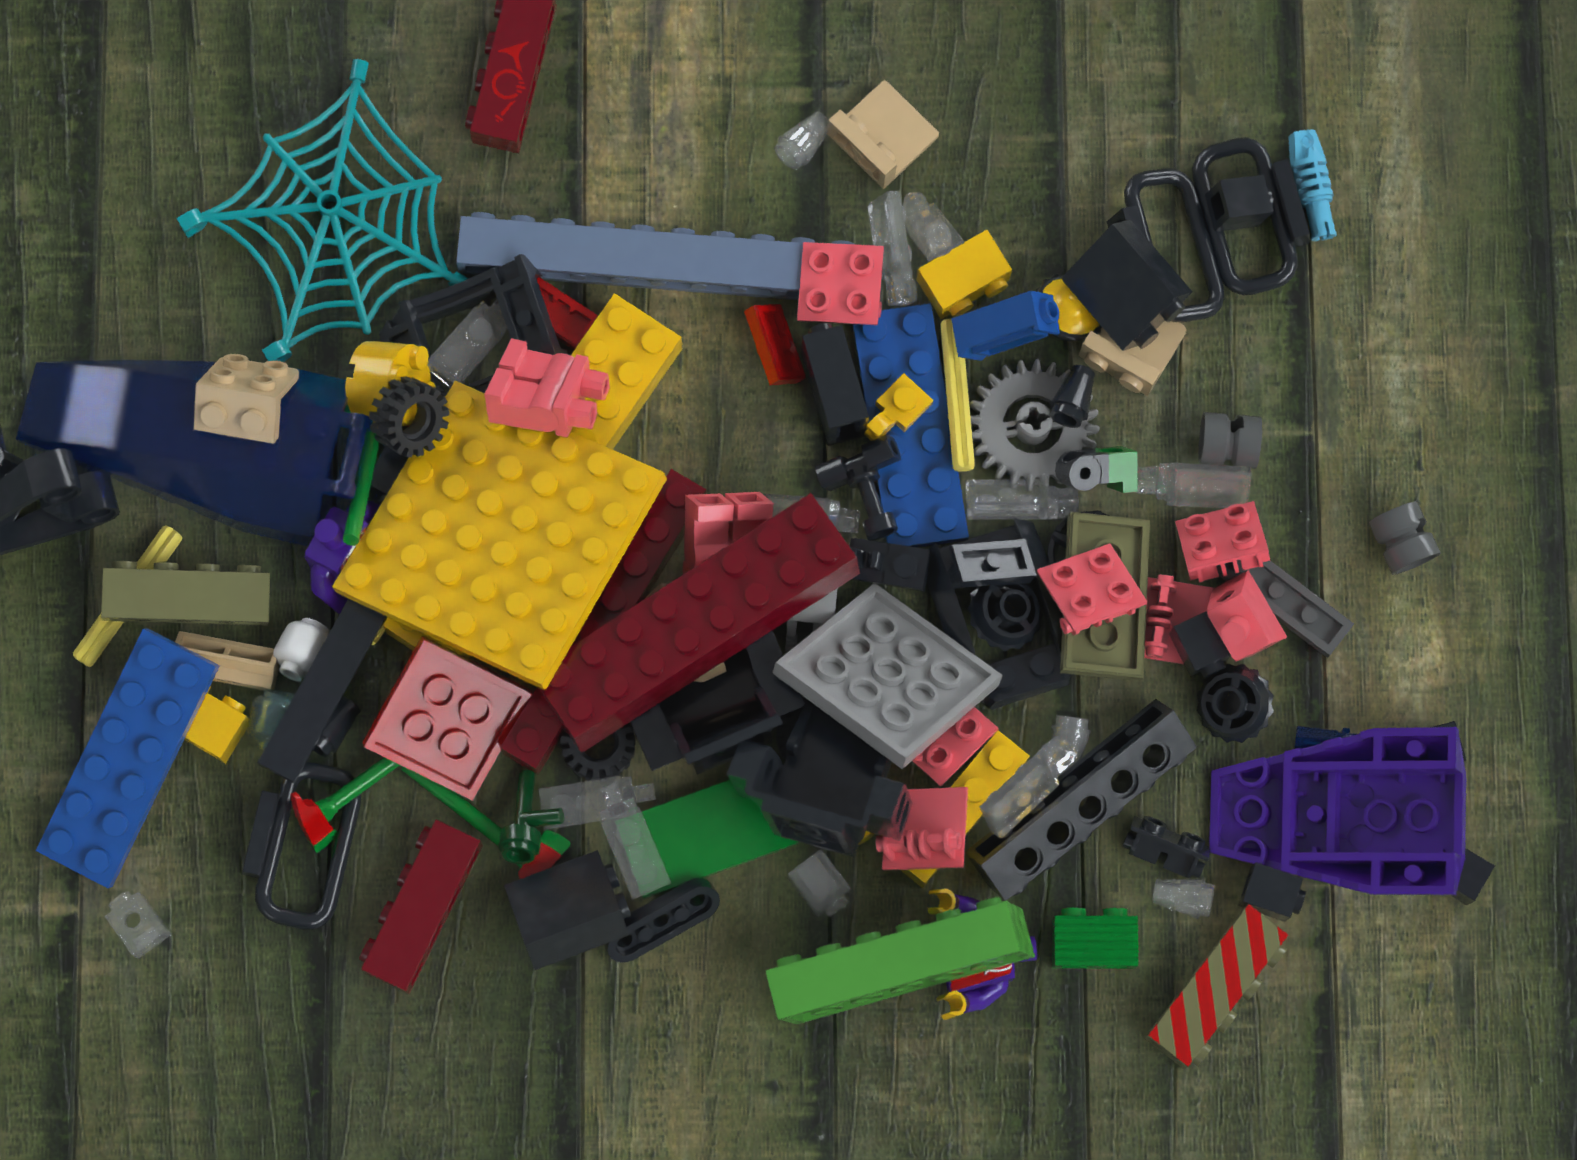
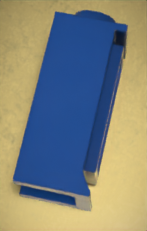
(1005, 325)

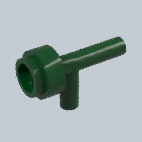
(521, 840)

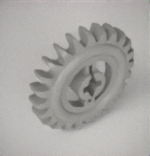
(994, 433)

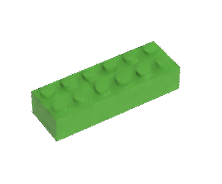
(899, 962)

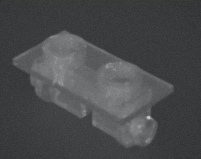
(929, 227)

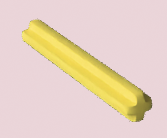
(957, 401)
(103, 631)

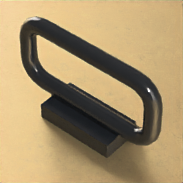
(1135, 212)
(1287, 214)
(268, 839)

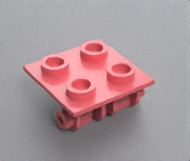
(840, 283)
(1221, 539)
(1091, 589)
(1168, 606)
(956, 746)
(932, 832)

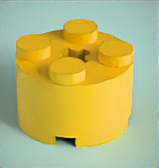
(378, 365)

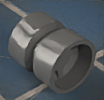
(1230, 440)
(1404, 537)

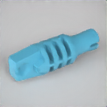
(1312, 182)

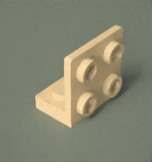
(882, 133)

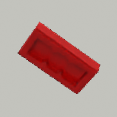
(567, 316)
(774, 344)

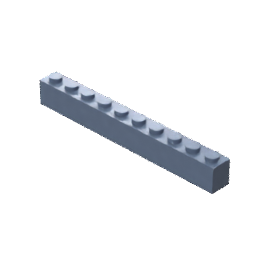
(635, 255)

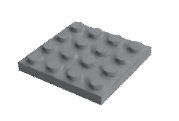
(887, 675)

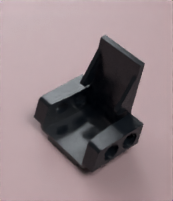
(713, 716)
(827, 787)

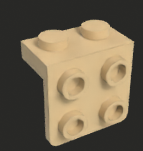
(1134, 367)
(243, 397)

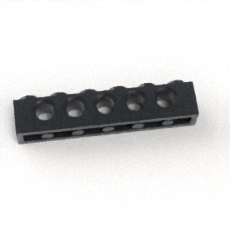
(1089, 777)

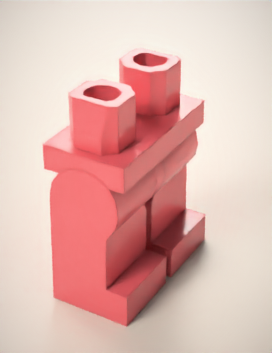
(544, 390)
(718, 521)

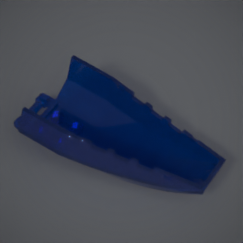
(141, 431)

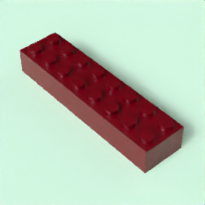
(699, 621)

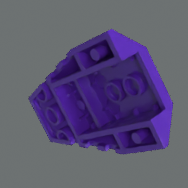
(1352, 812)

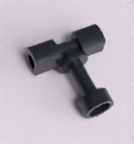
(861, 473)

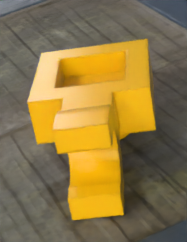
(900, 406)

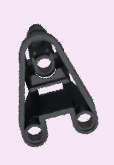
(67, 500)

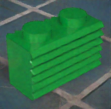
(1095, 940)

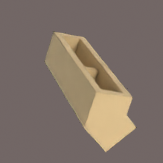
(239, 662)

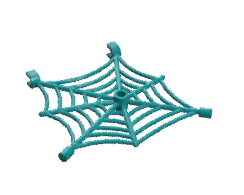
(195, 221)

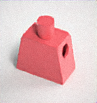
(1244, 618)

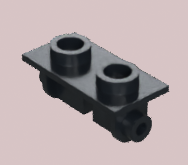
(1182, 849)

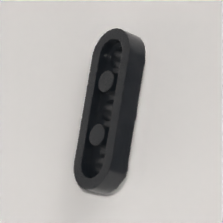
(665, 919)

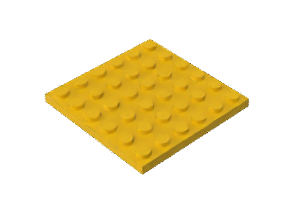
(500, 538)

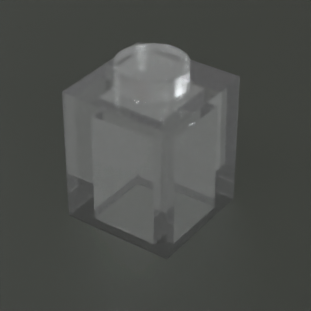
(820, 884)

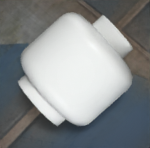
(299, 647)

